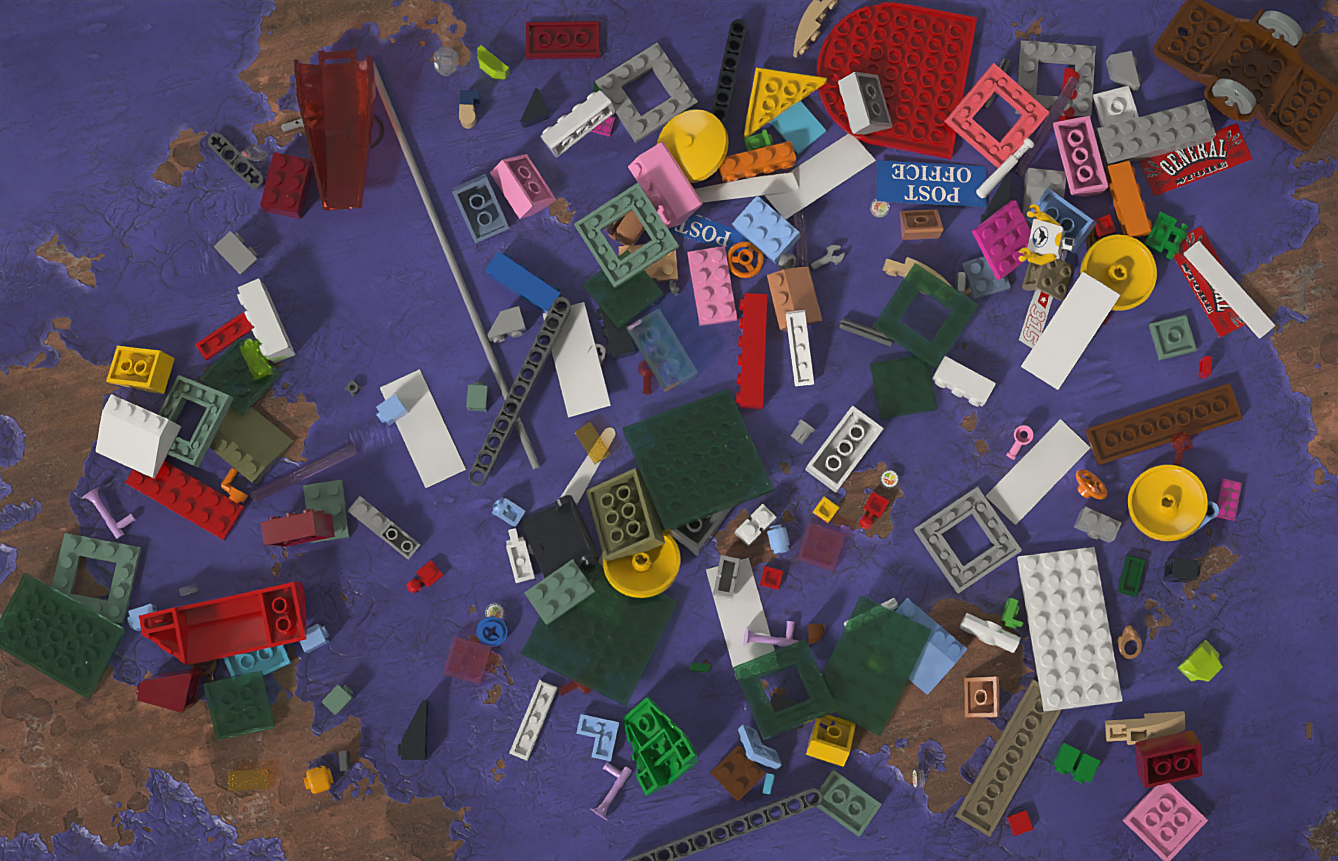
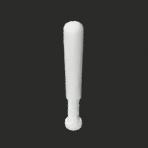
(999, 174)

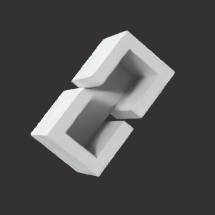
(749, 530)

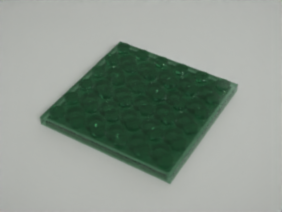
(697, 460)
(602, 638)

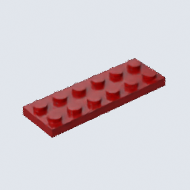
(189, 498)

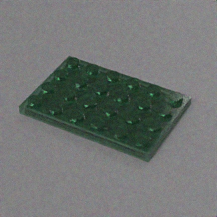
(58, 635)
(873, 663)

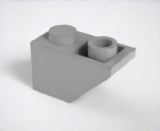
(1123, 70)
(507, 324)

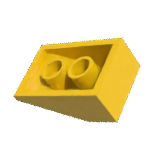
(140, 369)

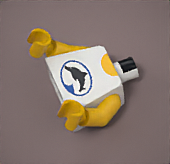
(1045, 239)

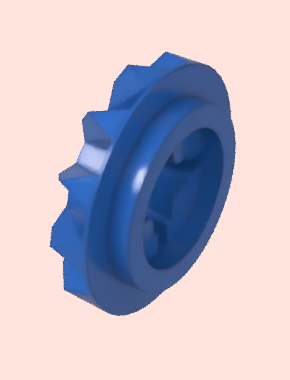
(493, 639)

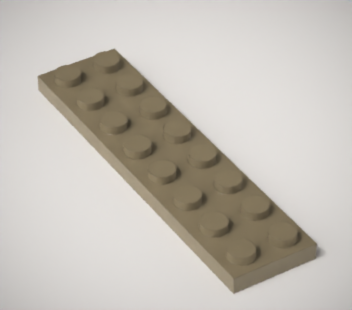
(1007, 762)

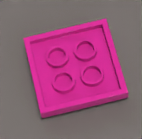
(1003, 238)

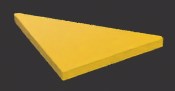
(775, 93)

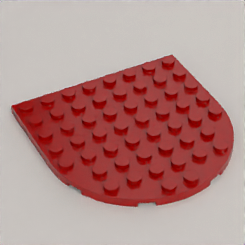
(919, 64)

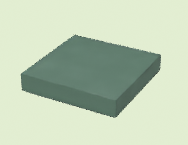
(1172, 337)

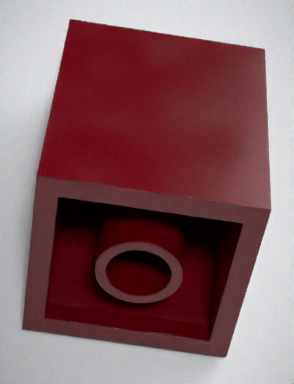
(171, 689)

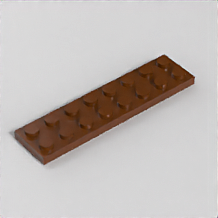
(1159, 424)

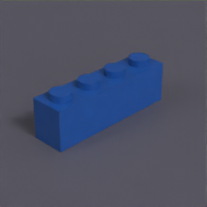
(523, 283)

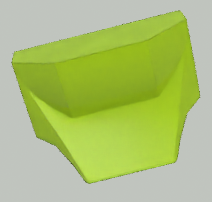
(491, 64)
(1201, 663)

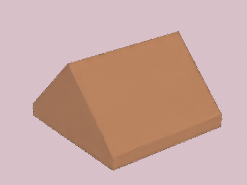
(920, 224)
(982, 697)

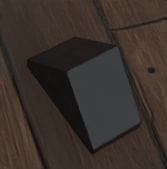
(535, 110)

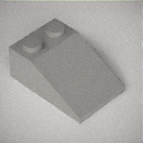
(1036, 183)

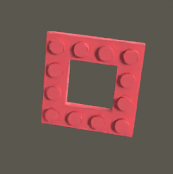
(996, 81)

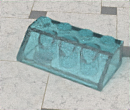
(662, 351)

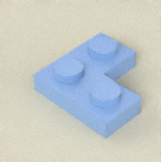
(604, 733)
(755, 750)

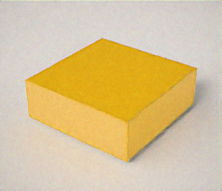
(826, 509)

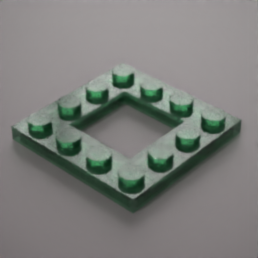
(960, 306)
(795, 655)

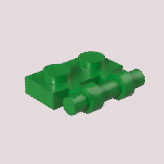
(1160, 232)

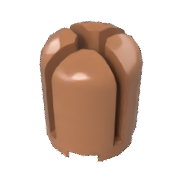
(626, 229)

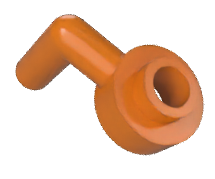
(235, 494)

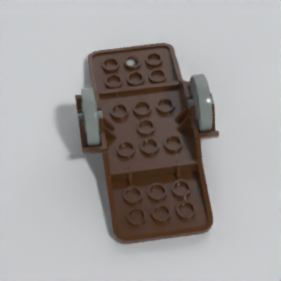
(1251, 69)

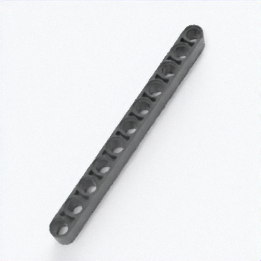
(520, 382)
(727, 825)

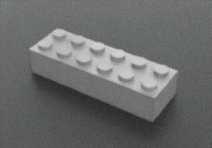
(1155, 134)

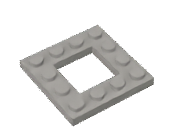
(1079, 55)
(650, 59)
(957, 574)

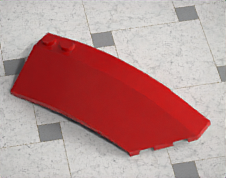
(230, 624)

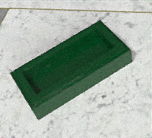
(1131, 576)

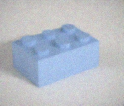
(766, 229)

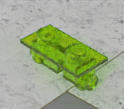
(255, 360)

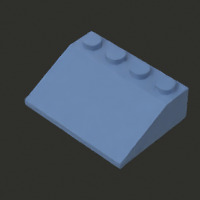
(939, 652)

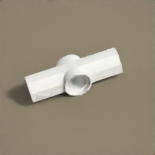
(989, 633)

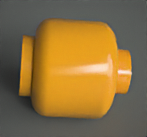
(318, 779)

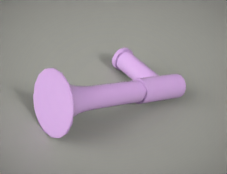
(115, 527)
(751, 637)
(621, 776)

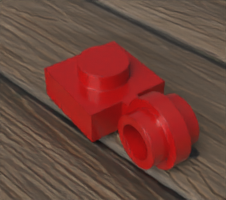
(875, 507)
(428, 574)

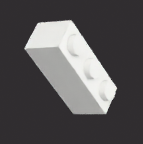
(963, 382)

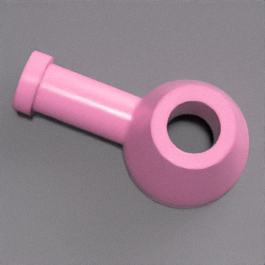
(1020, 440)

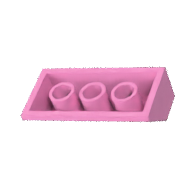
(1080, 156)
(665, 185)

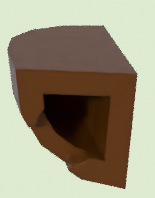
(815, 632)

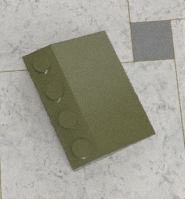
(250, 443)
(625, 516)

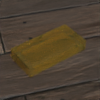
(592, 443)
(248, 779)

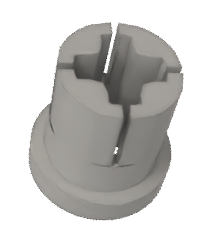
(802, 432)

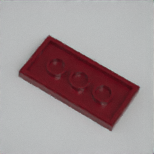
(563, 40)

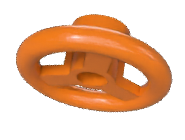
(748, 253)
(1088, 487)

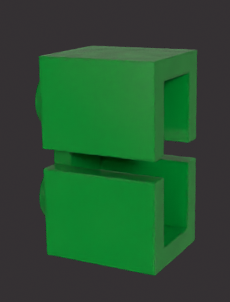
(1084, 767)

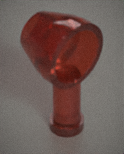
(647, 375)
(1177, 443)
(572, 686)

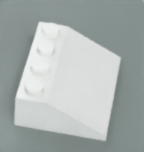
(135, 436)

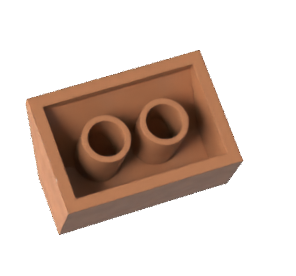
(794, 291)

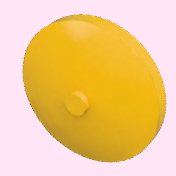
(696, 143)
(1123, 267)
(1167, 503)
(645, 572)

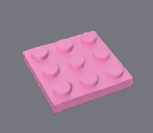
(1165, 820)

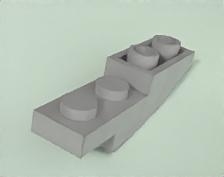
(383, 527)

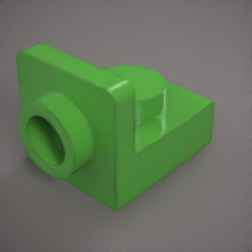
(758, 141)
(1010, 610)

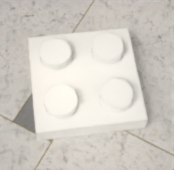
(1115, 106)

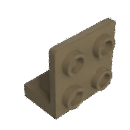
(1049, 278)

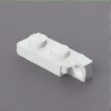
(519, 557)

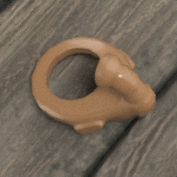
(1129, 634)

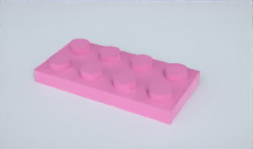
(712, 286)

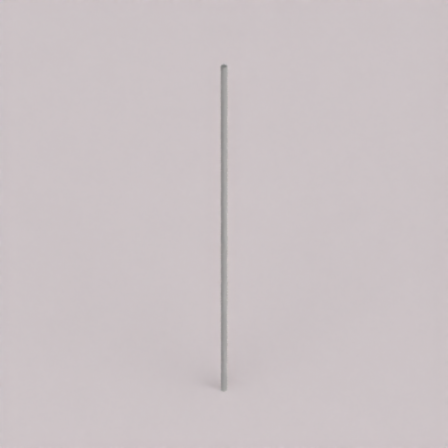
(453, 264)

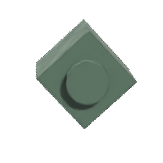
(477, 397)
(338, 699)

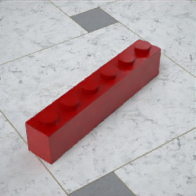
(753, 351)

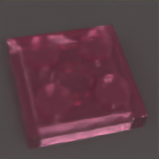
(821, 547)
(467, 660)

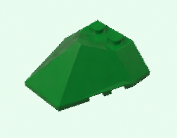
(658, 747)

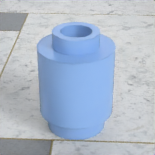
(778, 539)

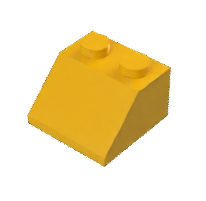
(831, 743)

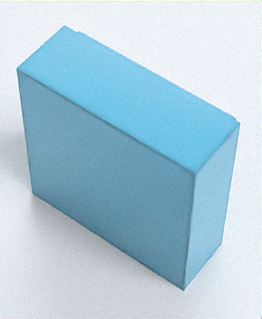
(768, 782)

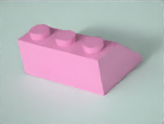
(522, 185)

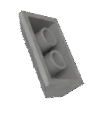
(864, 103)

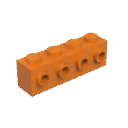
(757, 161)
(1127, 200)

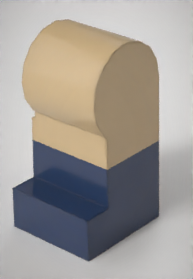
(467, 107)

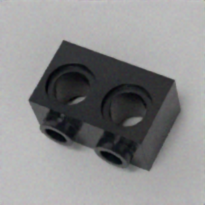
(1181, 570)

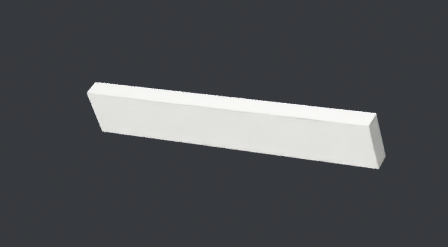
(1229, 289)

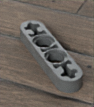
(236, 161)

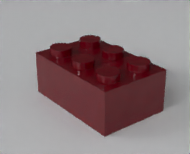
(287, 185)
(297, 528)
(1168, 759)

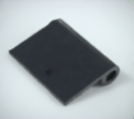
(562, 537)

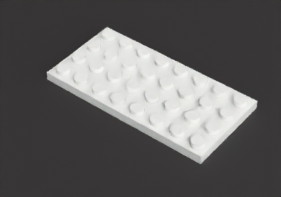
(1069, 629)

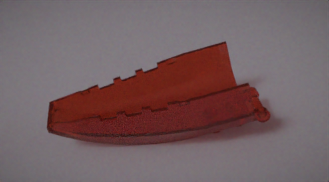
(338, 124)

